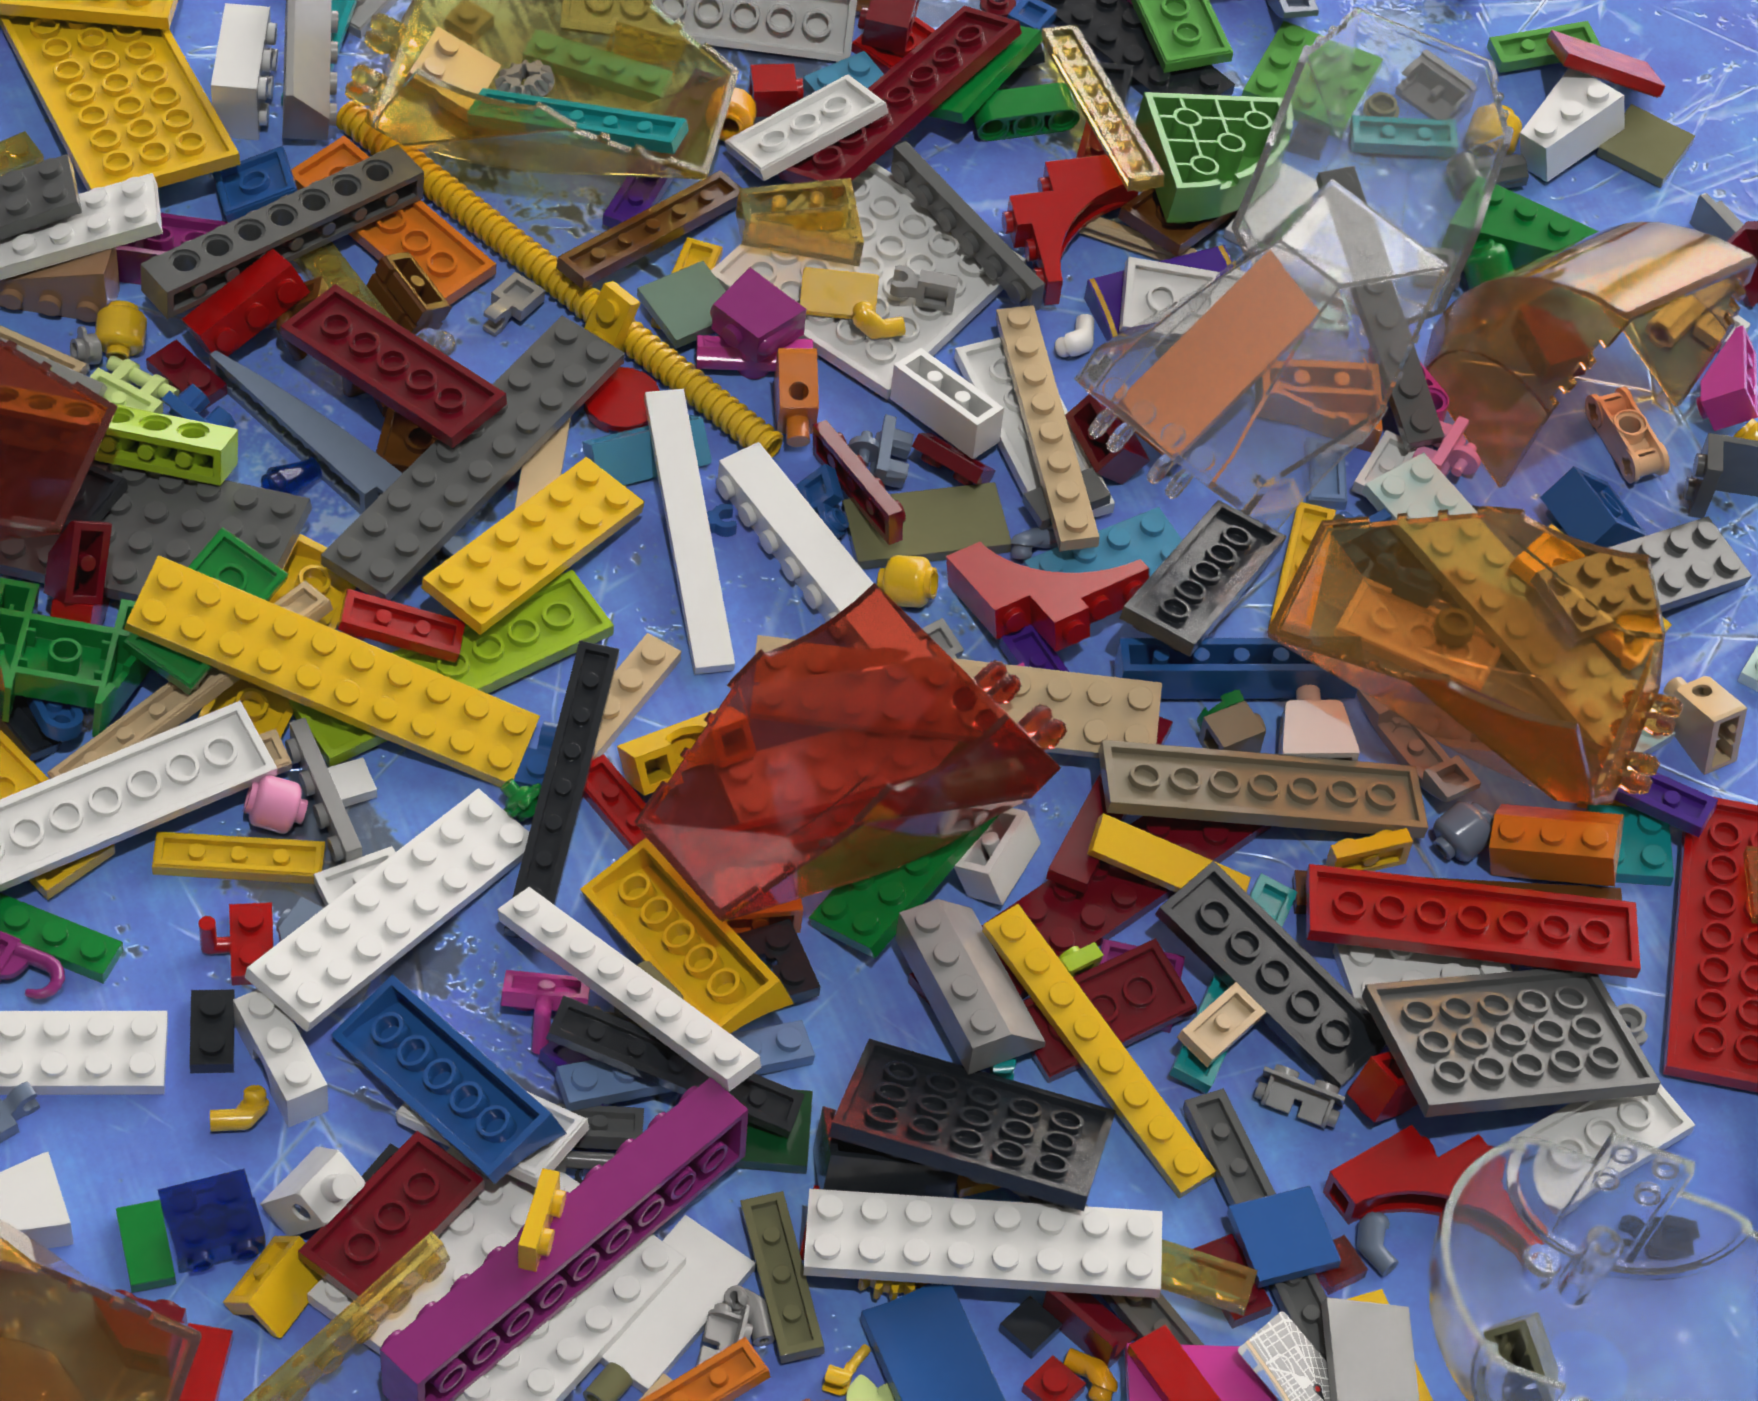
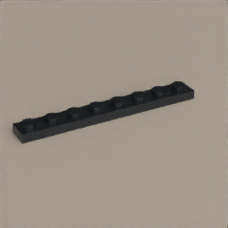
(567, 772)

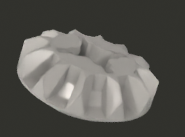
(538, 79)

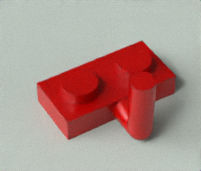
(248, 940)

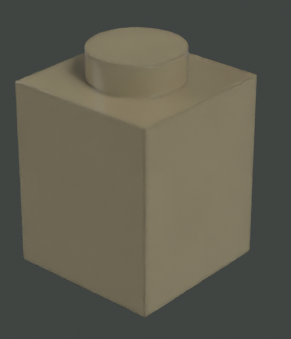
(1233, 729)

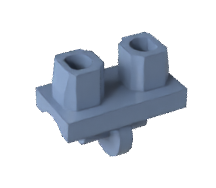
(879, 449)

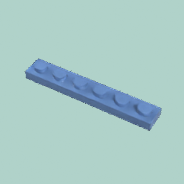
(595, 1082)

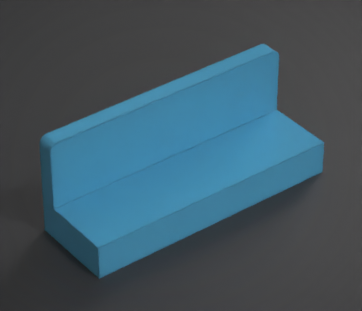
(630, 453)

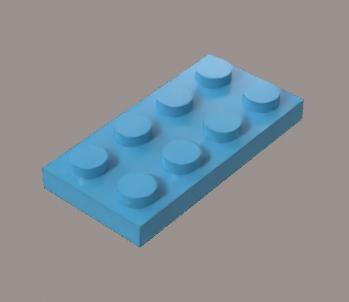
(1140, 537)

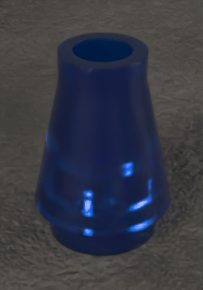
(292, 477)

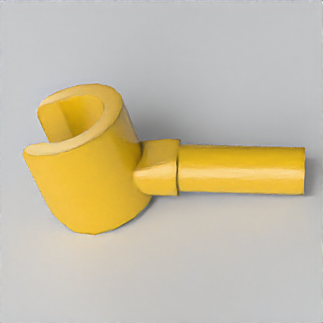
(839, 1379)

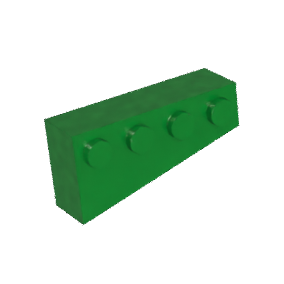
(1528, 227)

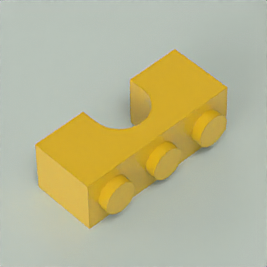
(657, 754)

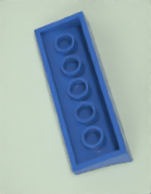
(446, 1080)
(929, 1348)

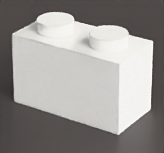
(998, 857)

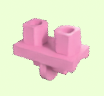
(1452, 450)

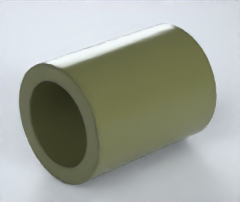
(609, 1384)

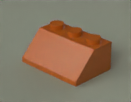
(1555, 844)

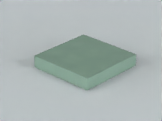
(683, 302)

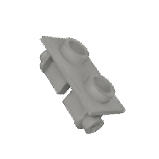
(1286, 1087)
(724, 1329)

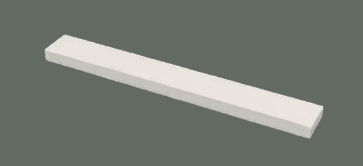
(689, 532)

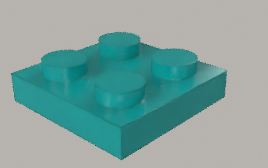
(1644, 847)

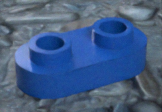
(57, 719)

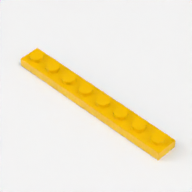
(1099, 1051)

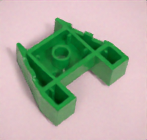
(63, 657)

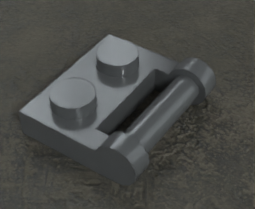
(607, 1130)

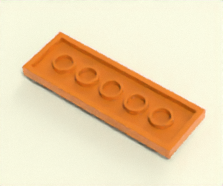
(438, 248)

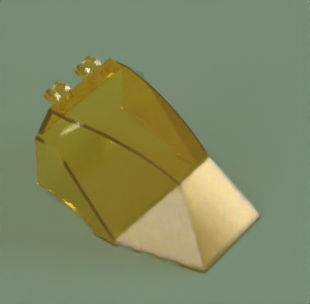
(599, 55)

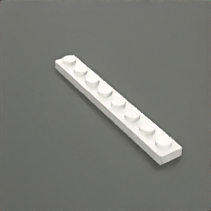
(629, 989)

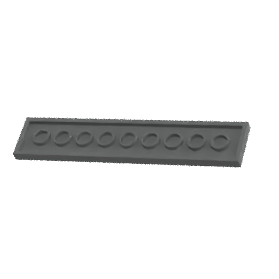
(453, 483)

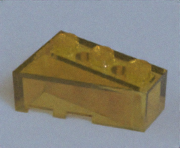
(803, 220)

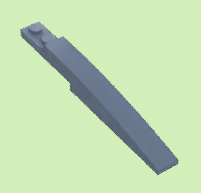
(345, 462)

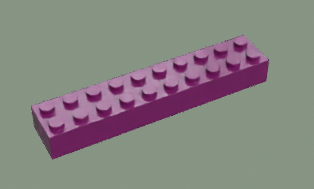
(600, 1225)

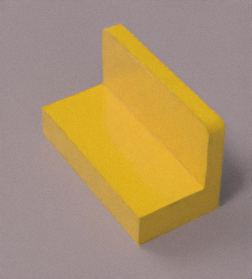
(274, 1286)

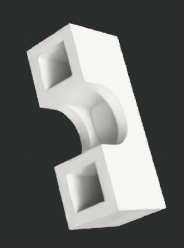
(291, 1070)

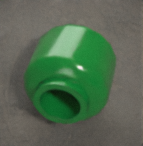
(1486, 262)

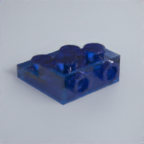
(212, 1221)

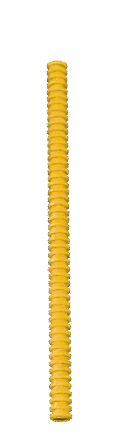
(541, 267)

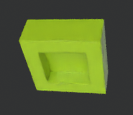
(1081, 960)

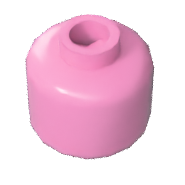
(275, 804)

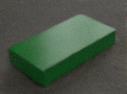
(145, 1246)

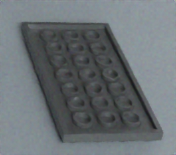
(173, 521)

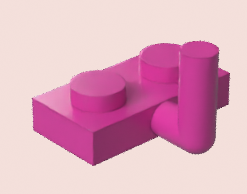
(543, 993)

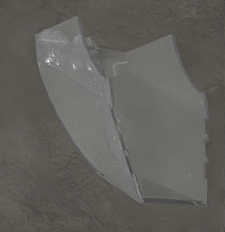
(1408, 116)
(1274, 358)

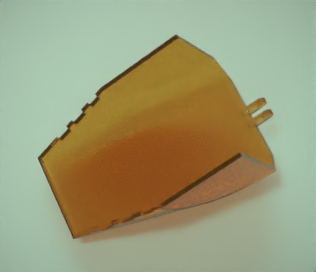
(1527, 332)

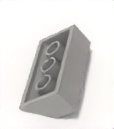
(307, 69)
(966, 984)

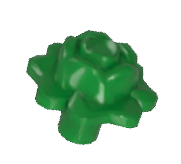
(520, 800)

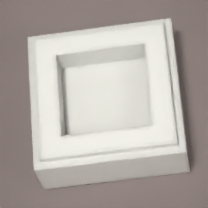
(353, 782)

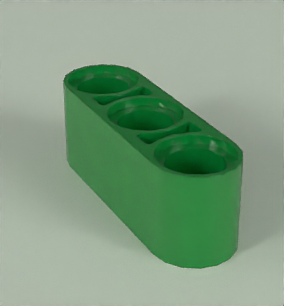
(1026, 112)

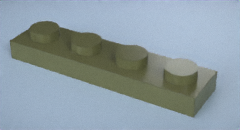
(782, 1277)

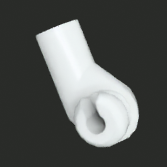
(1077, 341)

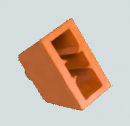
(796, 394)

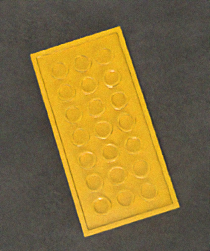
(121, 100)

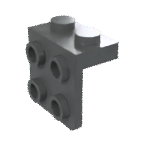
(1723, 466)

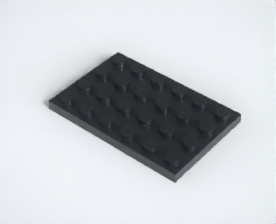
(973, 1124)

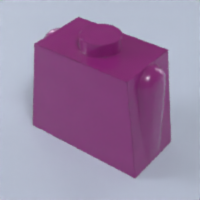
(757, 316)

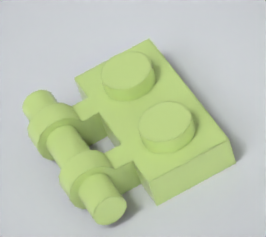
(124, 394)

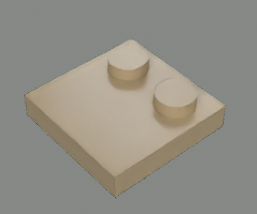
(455, 62)

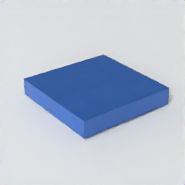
(254, 183)
(1284, 1236)

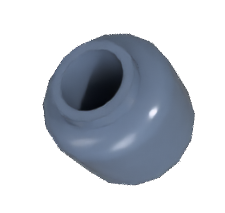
(1463, 831)

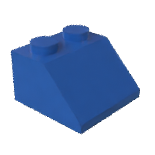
(1590, 510)

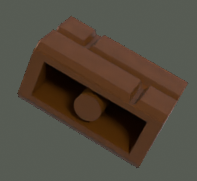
(408, 293)

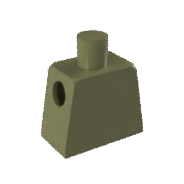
(1524, 1344)

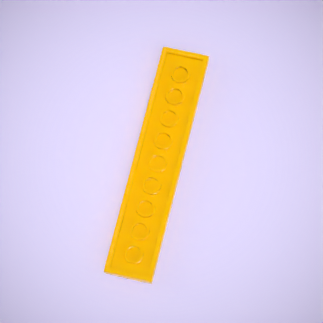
(331, 672)

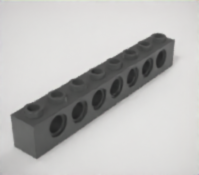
(289, 226)

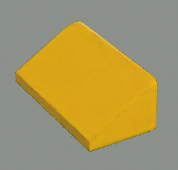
(836, 291)

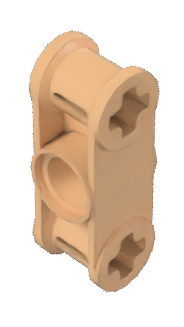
(1627, 434)

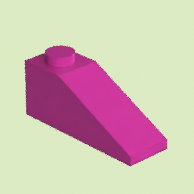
(1731, 384)

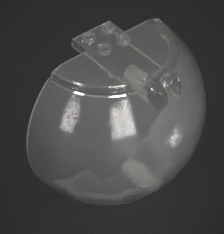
(1627, 1270)

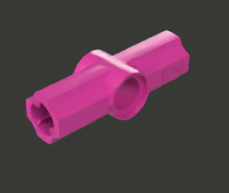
(715, 353)

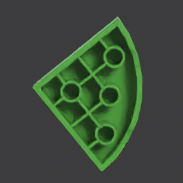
(1204, 149)

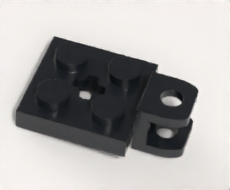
(782, 948)

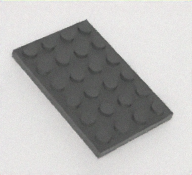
(1509, 1041)

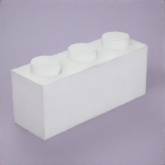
(946, 403)

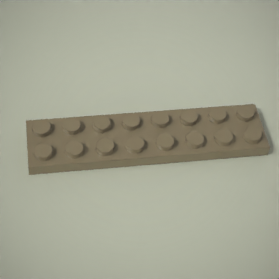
(1260, 788)

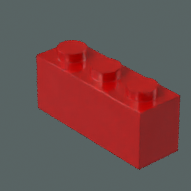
(246, 304)

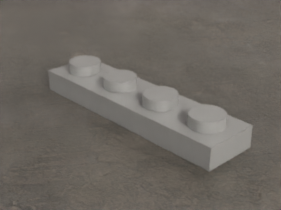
(318, 782)

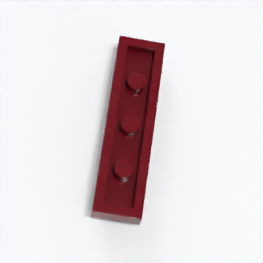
(859, 483)

